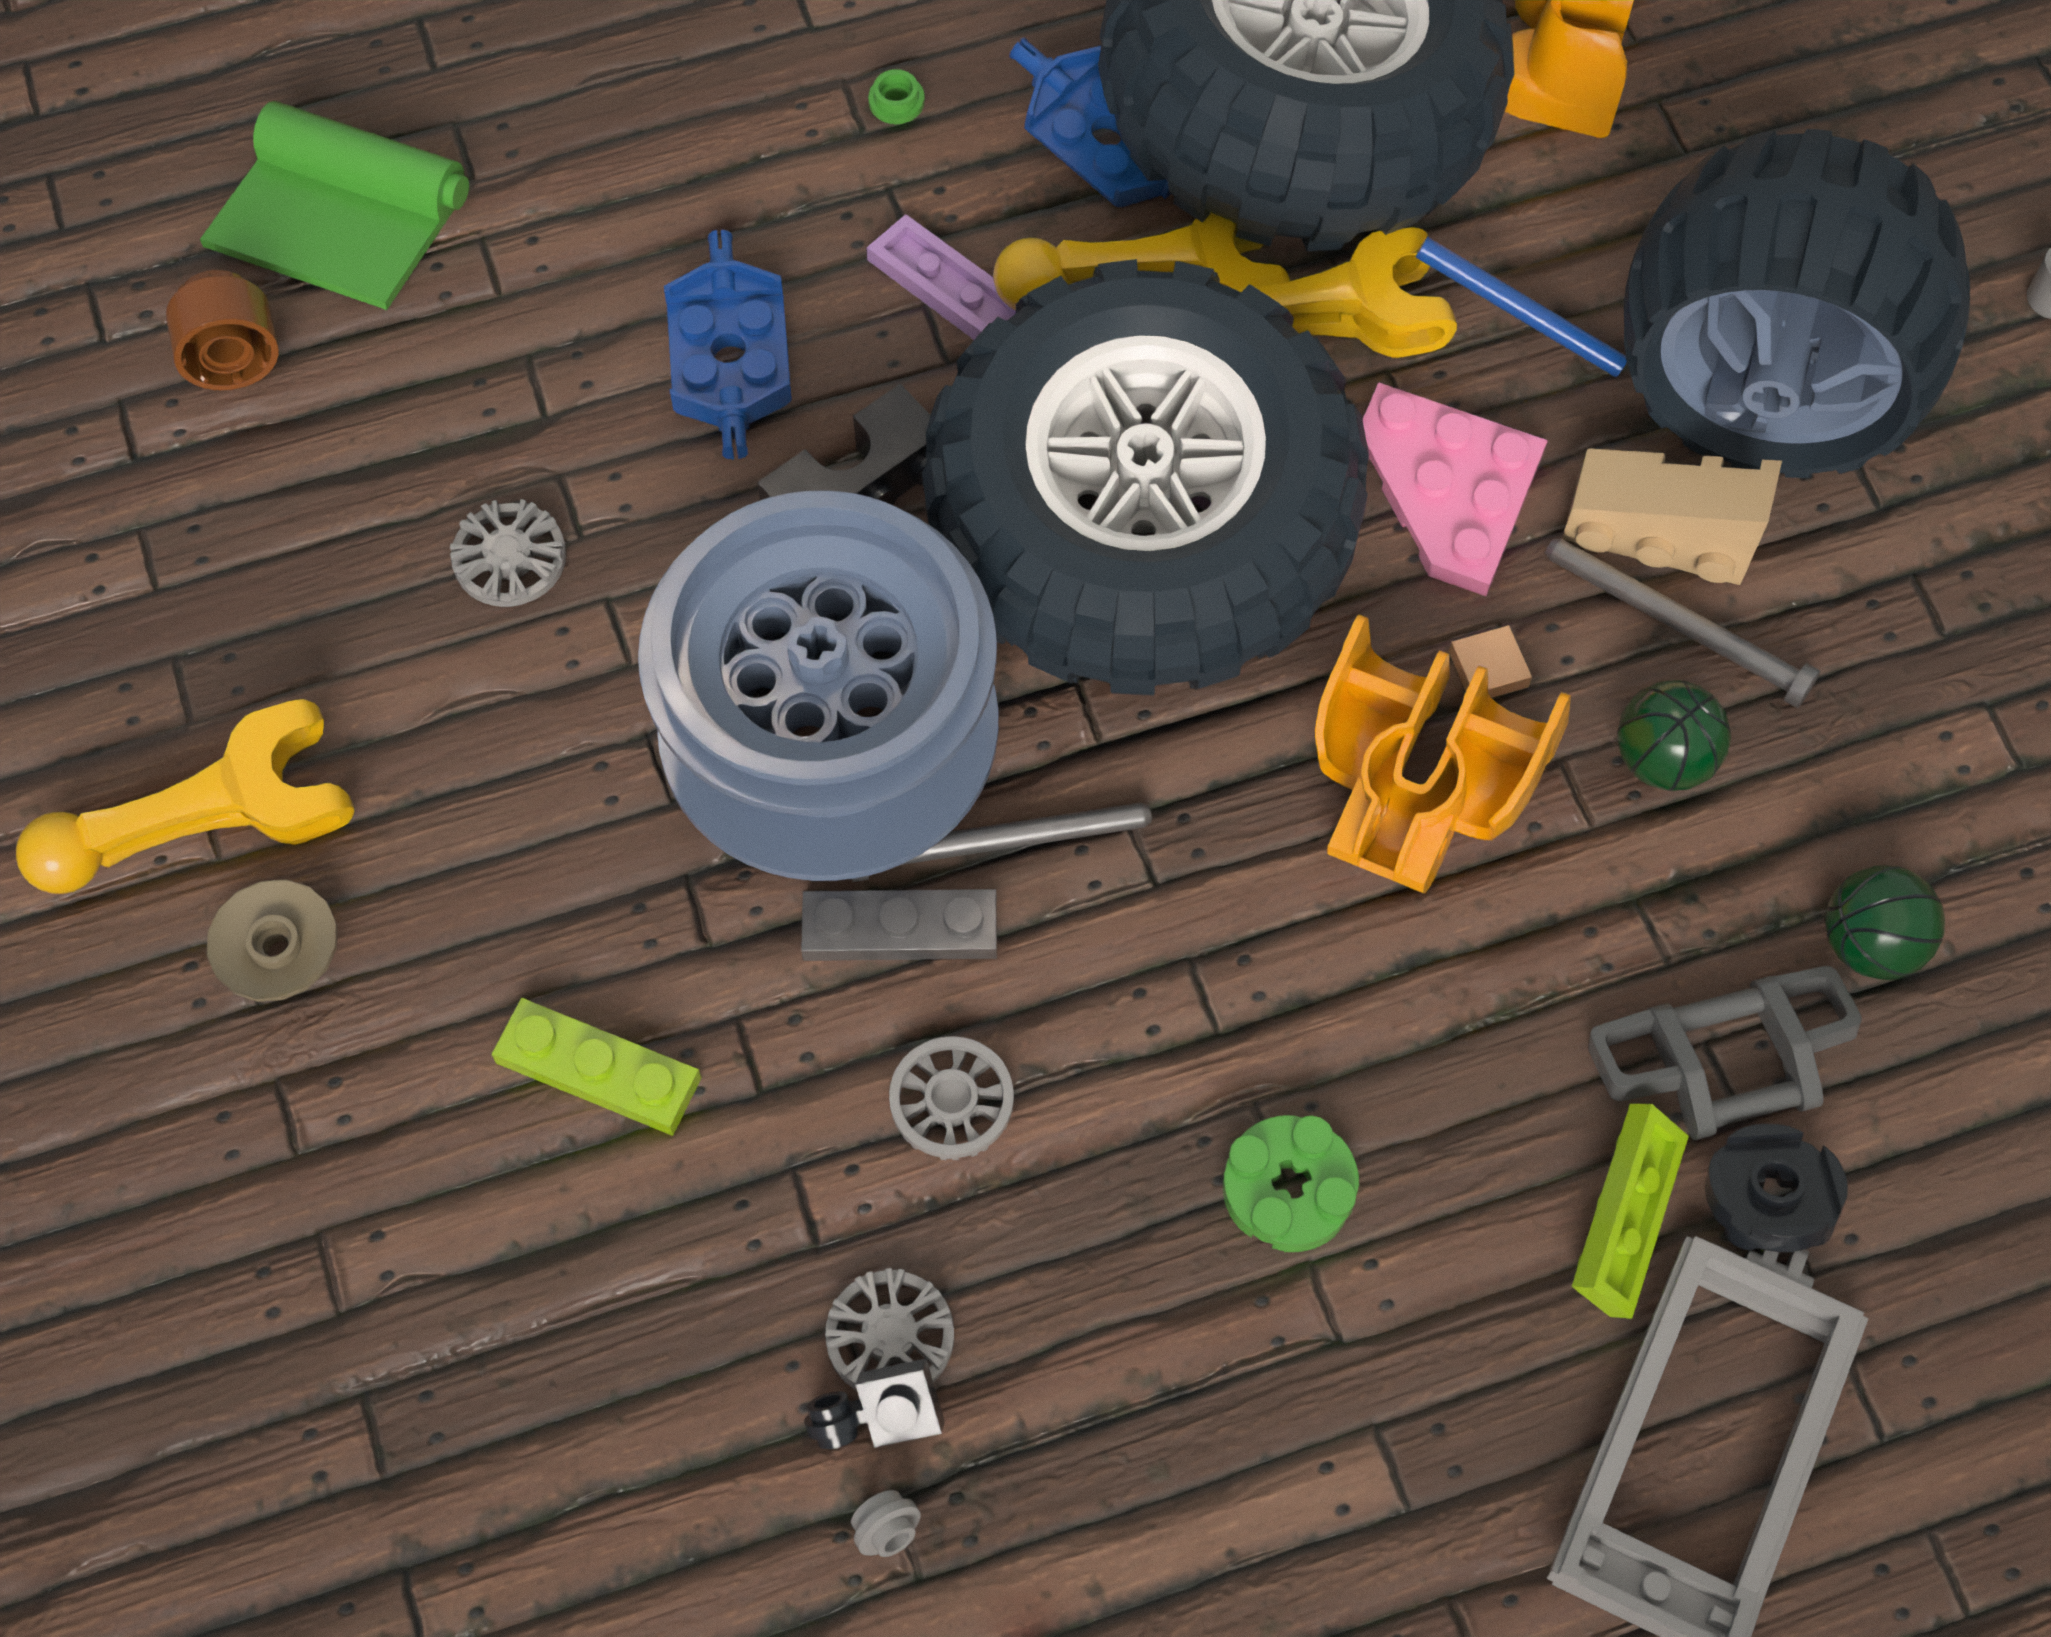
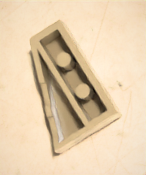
(1672, 513)

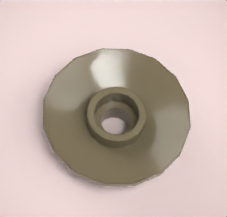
(257, 920)

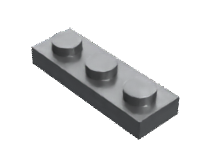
(899, 925)

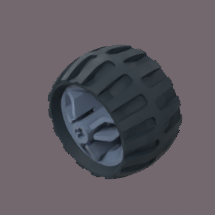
(1797, 303)

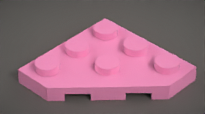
(1451, 481)

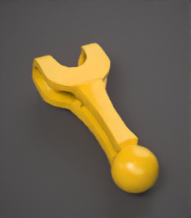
(1208, 244)
(1366, 301)
(241, 789)

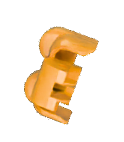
(1570, 63)
(1366, 737)

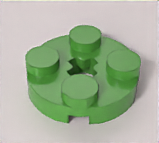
(1272, 1215)

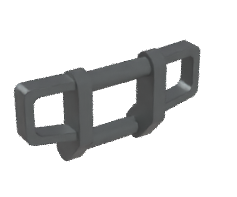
(1684, 1071)

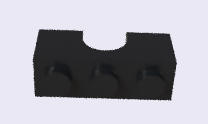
(894, 449)

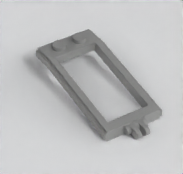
(1650, 1584)

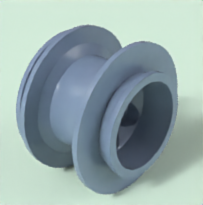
(835, 614)

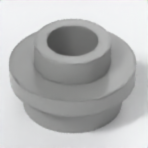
(885, 1524)

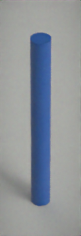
(1521, 307)

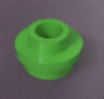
(894, 86)

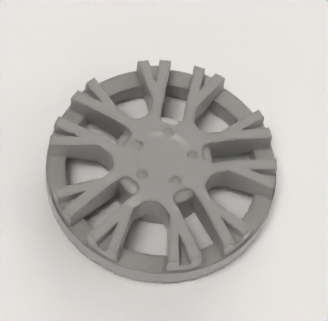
(508, 553)
(951, 1097)
(888, 1329)

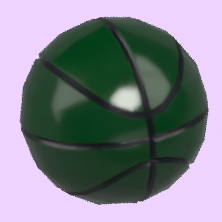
(1674, 735)
(1885, 922)

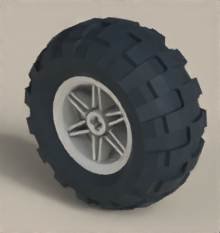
(1307, 108)
(1232, 416)

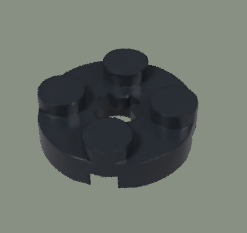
(1769, 1221)

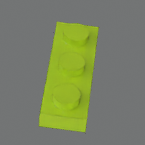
(597, 1066)
(1630, 1211)

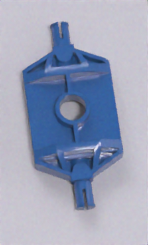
(1065, 113)
(722, 308)

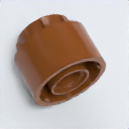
(221, 331)

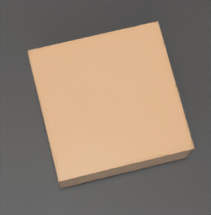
(1494, 651)

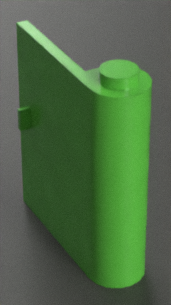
(336, 205)

